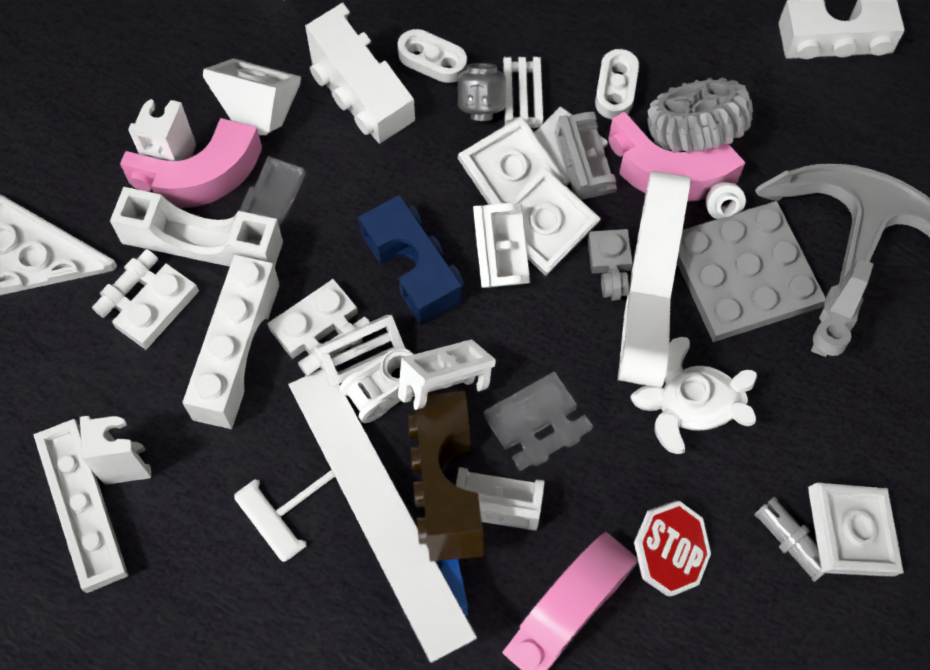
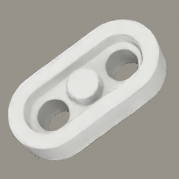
(434, 55)
(614, 86)

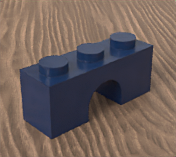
(397, 232)

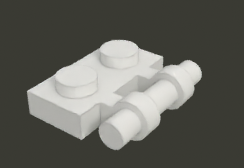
(153, 306)
(314, 319)

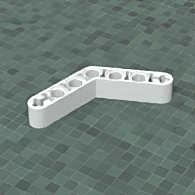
(647, 307)

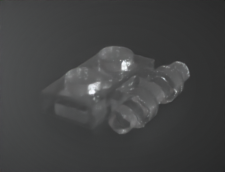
(530, 411)

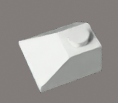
(253, 93)

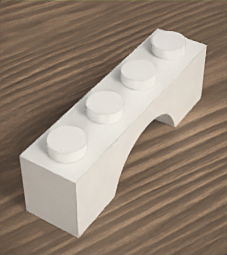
(156, 224)
(220, 368)

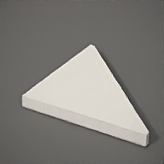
(40, 253)

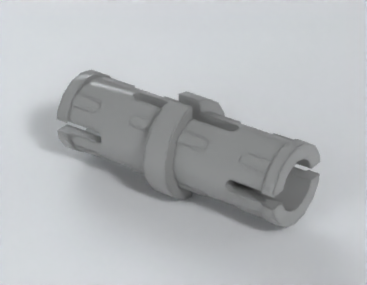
(791, 536)

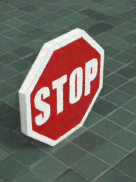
(672, 548)

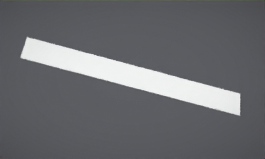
(383, 517)

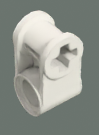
(377, 384)

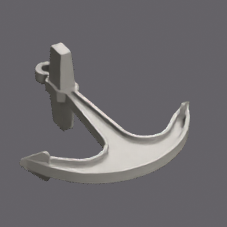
(874, 204)

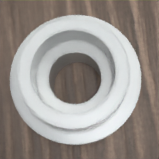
(722, 192)

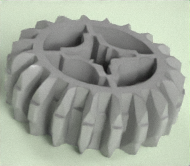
(700, 115)

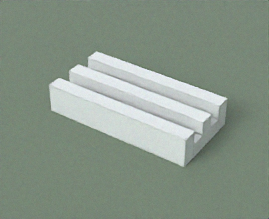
(523, 67)
(328, 363)

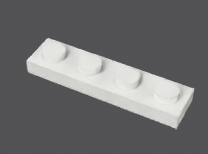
(80, 507)

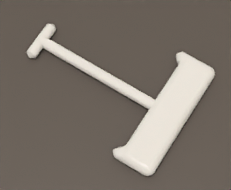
(270, 522)

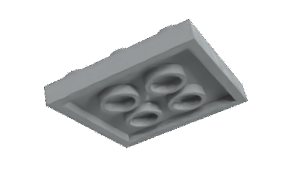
(747, 271)

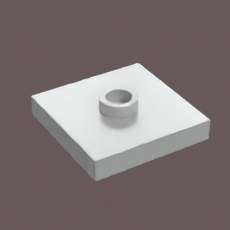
(506, 161)
(552, 219)
(855, 530)

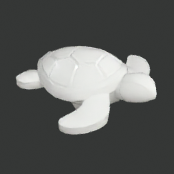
(695, 398)

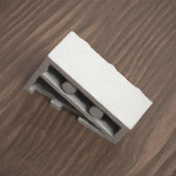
(356, 78)

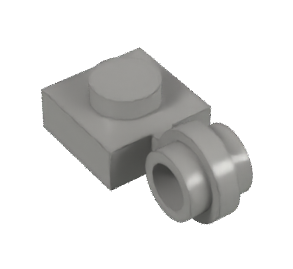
(612, 256)

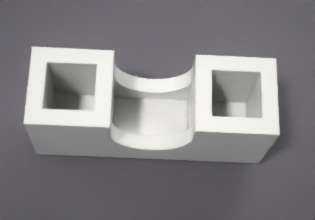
(811, 32)

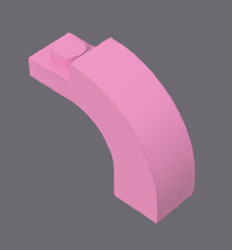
(642, 156)
(204, 176)
(570, 603)

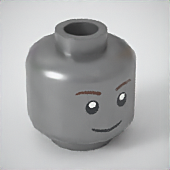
(481, 91)

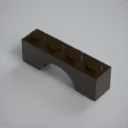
(451, 514)

